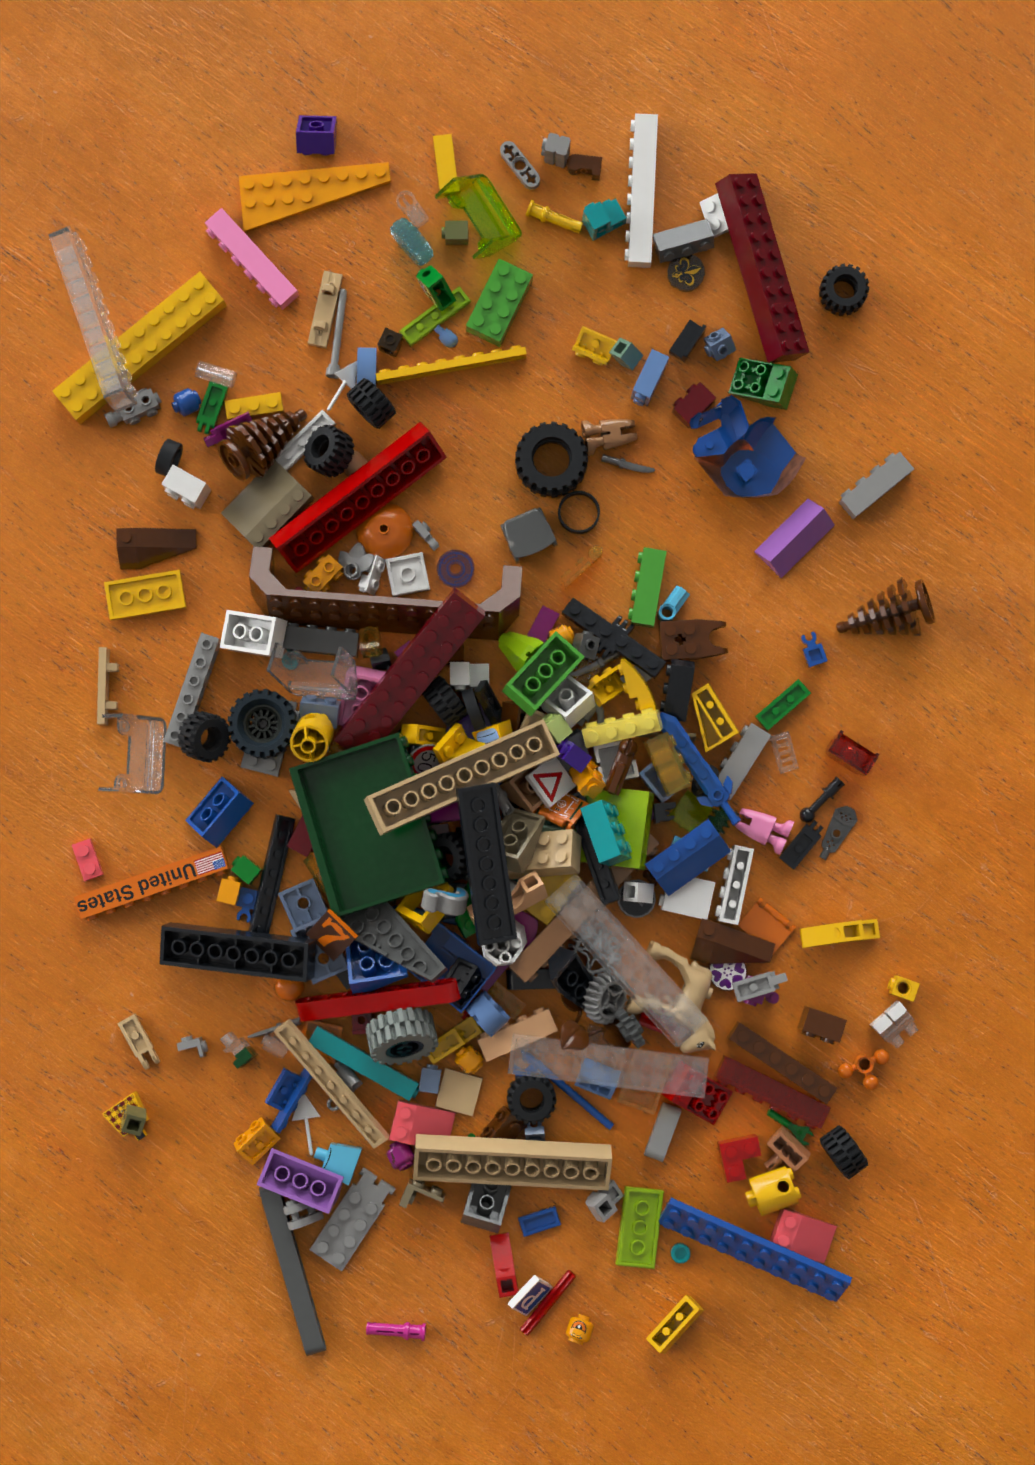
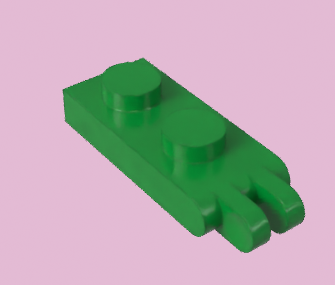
(211, 407)

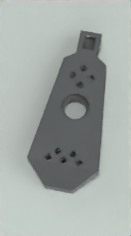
(840, 824)

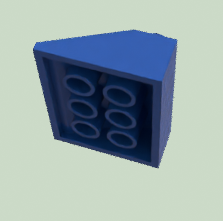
(369, 969)

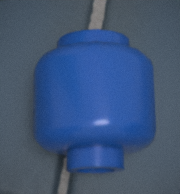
(186, 402)

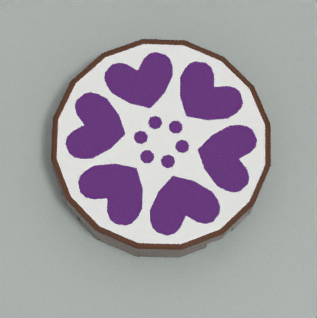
(726, 974)

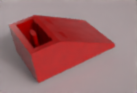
(706, 1108)

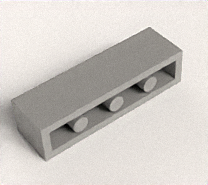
(876, 485)
(743, 755)

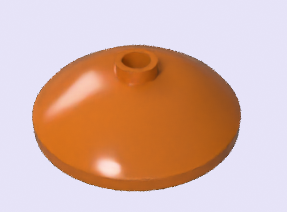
(388, 543)

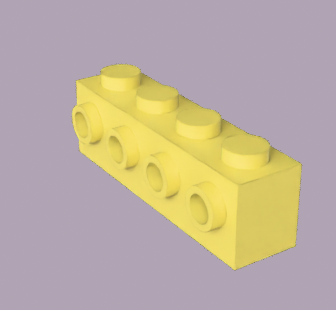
(622, 728)

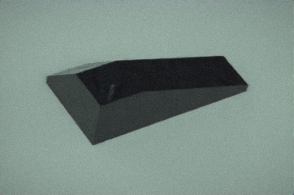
(569, 975)

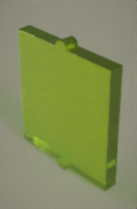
(690, 812)

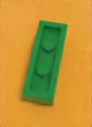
(782, 704)

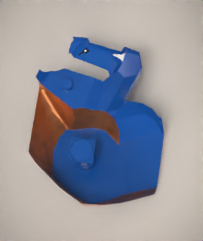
(744, 457)

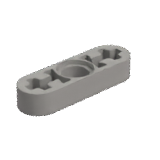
(507, 158)

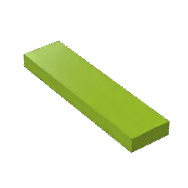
(432, 318)

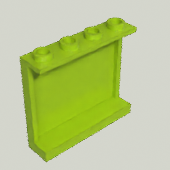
(635, 815)

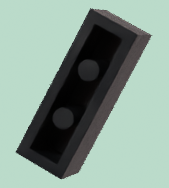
(678, 688)

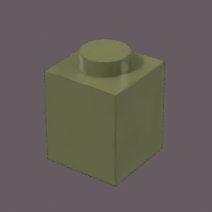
(455, 232)
(133, 1120)

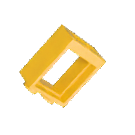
(428, 920)

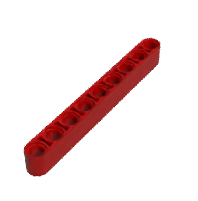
(378, 1000)

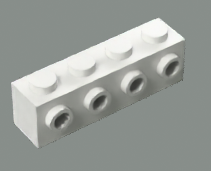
(735, 884)

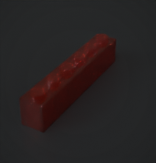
(771, 1091)

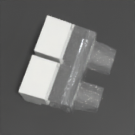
(901, 1019)

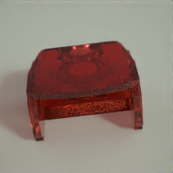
(851, 754)

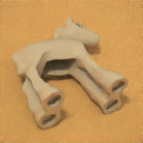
(696, 987)

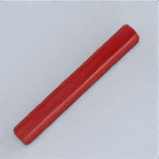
(548, 1302)

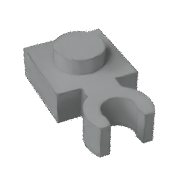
(423, 530)

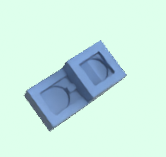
(366, 364)

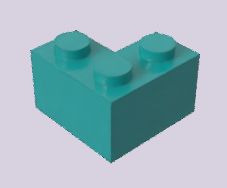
(603, 218)

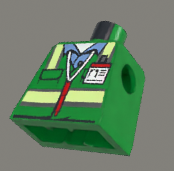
(431, 280)

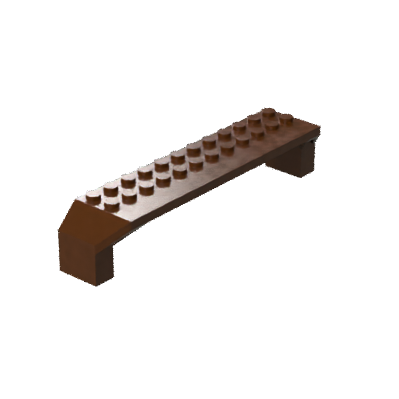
(361, 611)

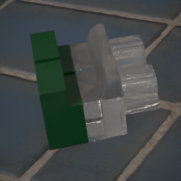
(239, 1048)

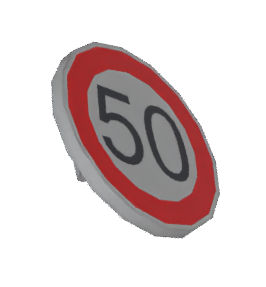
(424, 758)

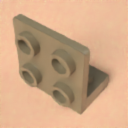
(419, 1186)

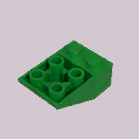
(763, 382)

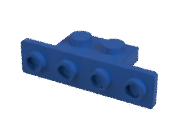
(286, 1095)

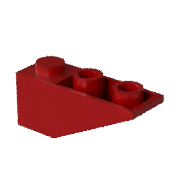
(504, 1265)

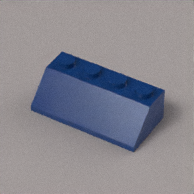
(688, 857)

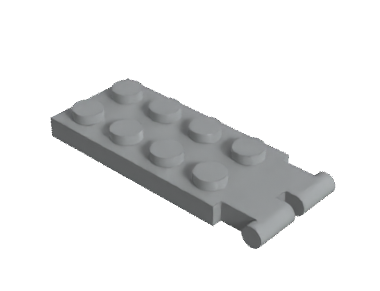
(351, 1220)

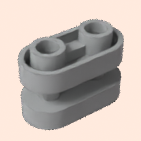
(293, 1207)

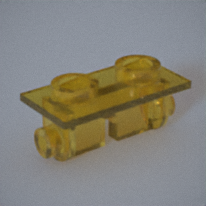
(506, 1000)

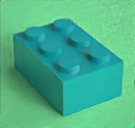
(606, 832)

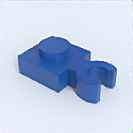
(813, 653)
(247, 901)

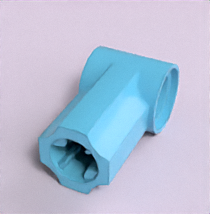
(673, 603)

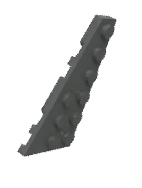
(390, 936)

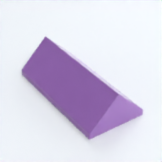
(795, 537)
(300, 1181)

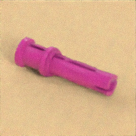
(406, 1331)

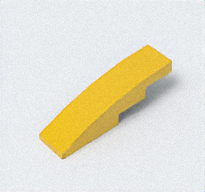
(455, 1039)

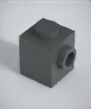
(586, 644)

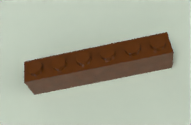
(782, 1062)

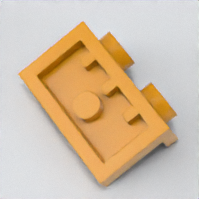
(256, 1141)

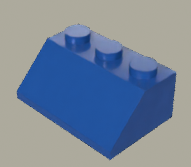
(219, 812)

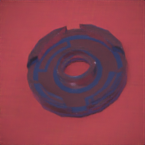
(455, 557)

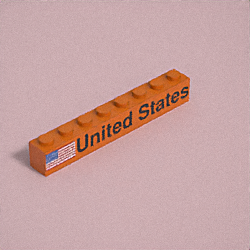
(151, 883)

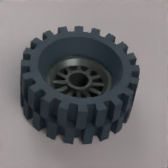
(242, 715)

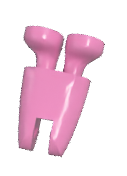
(761, 828)

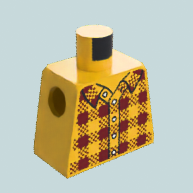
(115, 1113)

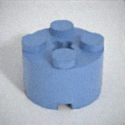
(487, 1013)

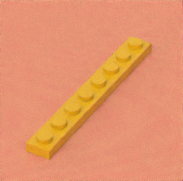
(443, 366)

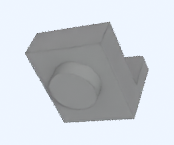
(189, 1042)

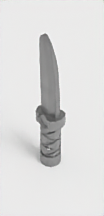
(627, 465)
(600, 662)
(296, 1021)

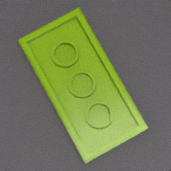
(639, 1227)

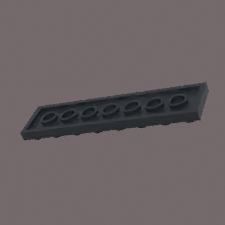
(486, 863)

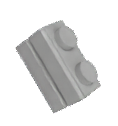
(556, 150)

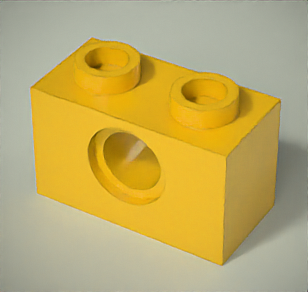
(422, 734)

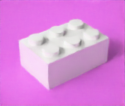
(252, 633)

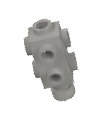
(139, 410)

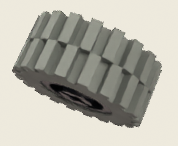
(401, 1036)

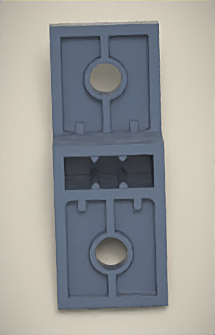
(304, 919)

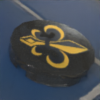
(686, 273)

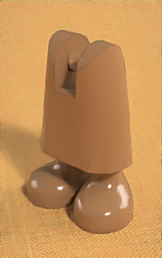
(610, 434)

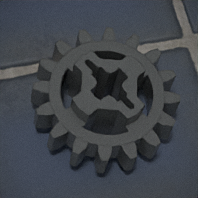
(630, 1028)

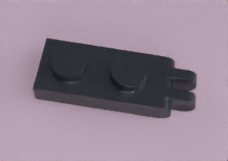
(489, 702)
(801, 845)

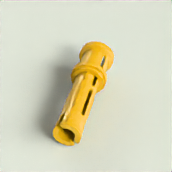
(545, 214)

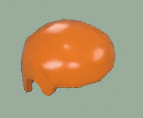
(288, 989)

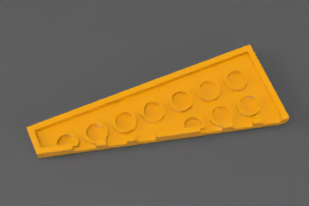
(285, 194)

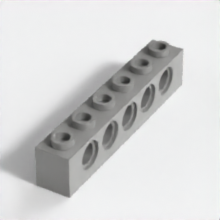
(194, 685)

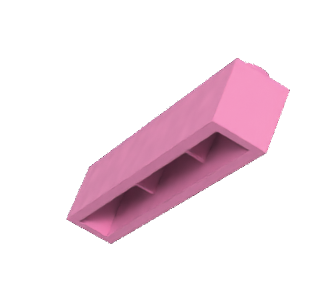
(251, 258)

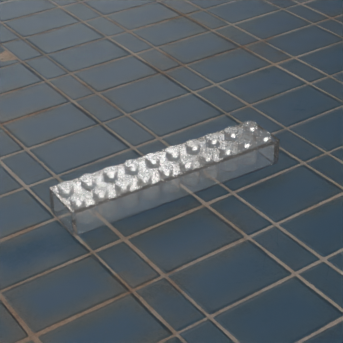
(93, 319)
(626, 960)
(609, 1066)

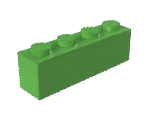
(648, 587)

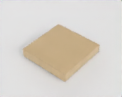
(458, 1092)

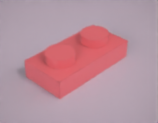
(87, 859)

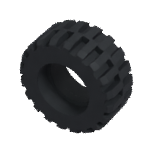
(544, 435)

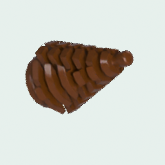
(256, 444)
(898, 609)

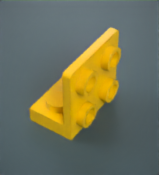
(454, 744)

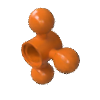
(870, 1081)

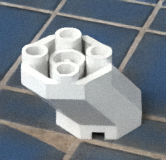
(507, 951)

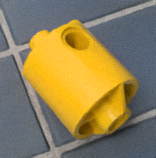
(311, 737)
(765, 1192)

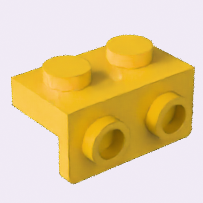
(593, 346)
(606, 686)

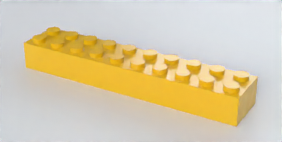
(145, 343)

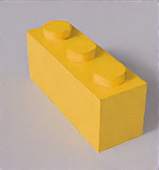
(675, 1324)

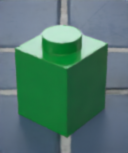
(245, 869)

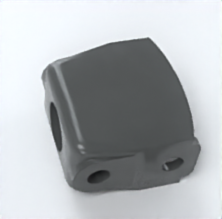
(528, 533)

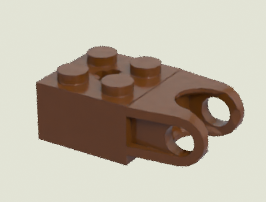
(695, 636)

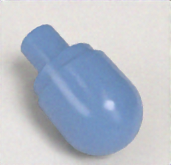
(446, 336)

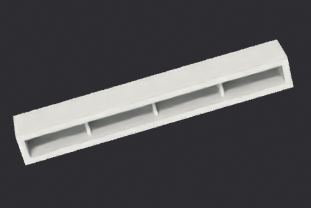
(642, 190)

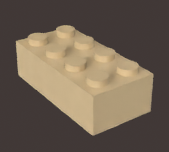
(554, 855)

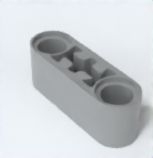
(662, 1131)

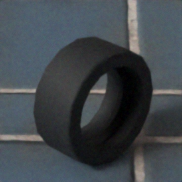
(168, 455)

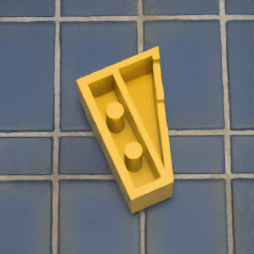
(713, 718)

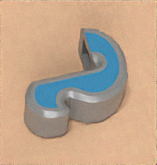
(445, 902)

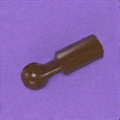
(620, 767)

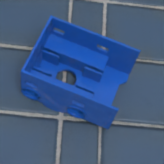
(447, 948)

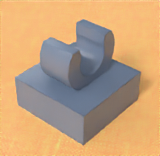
(535, 1133)

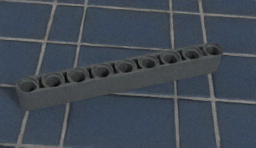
(293, 1273)

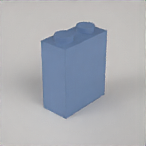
(649, 378)

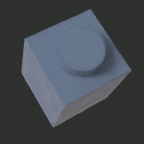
(430, 1079)

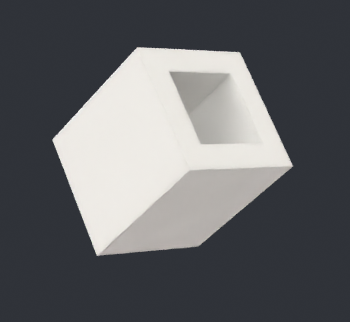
(638, 892)

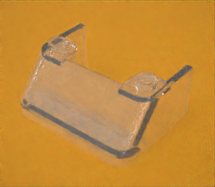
(314, 677)
(144, 754)

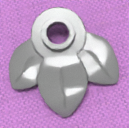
(356, 559)

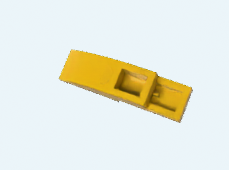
(636, 686)
(839, 933)

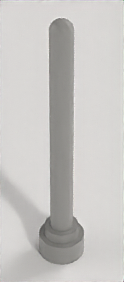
(334, 367)

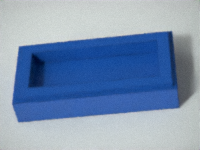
(539, 1221)

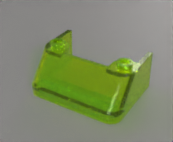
(485, 211)

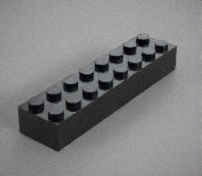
(238, 952)

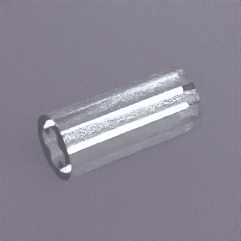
(215, 374)

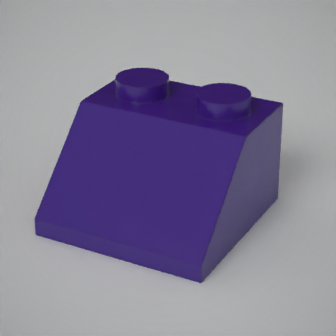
(316, 135)

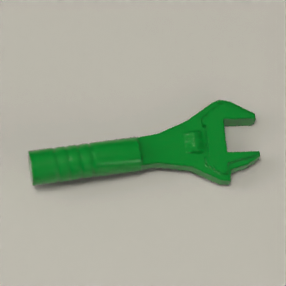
(799, 1131)

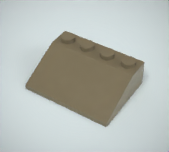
(267, 505)

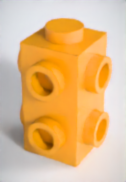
(323, 575)
(589, 781)

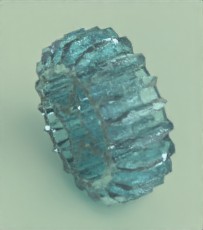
(411, 241)

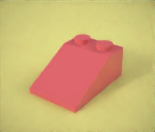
(419, 1119)
(803, 1234)

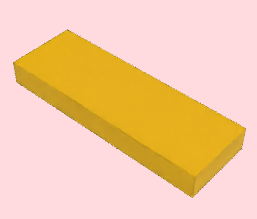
(444, 159)

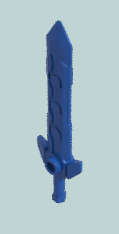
(700, 769)

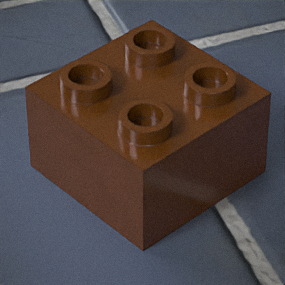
(823, 1024)

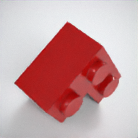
(733, 1152)

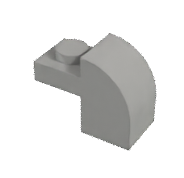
(603, 1202)

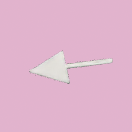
(348, 376)
(305, 1111)

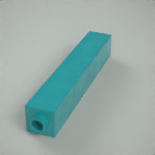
(363, 1063)

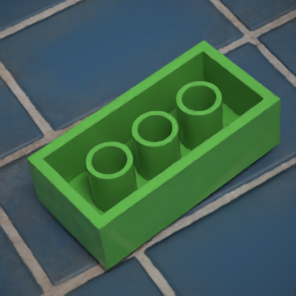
(499, 302)
(543, 674)

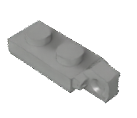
(757, 985)

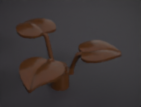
(575, 1036)

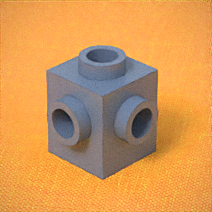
(719, 344)

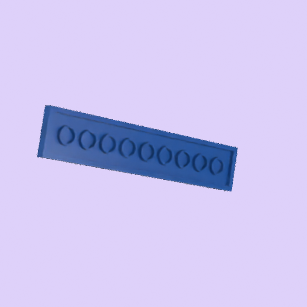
(754, 1250)

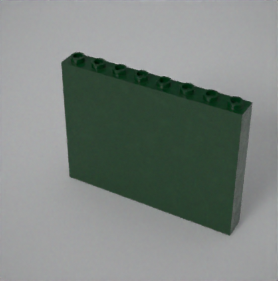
(352, 857)

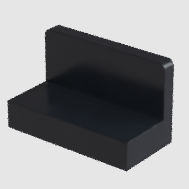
(687, 340)

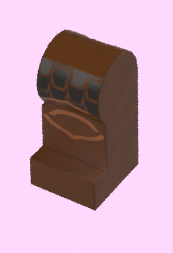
(584, 164)

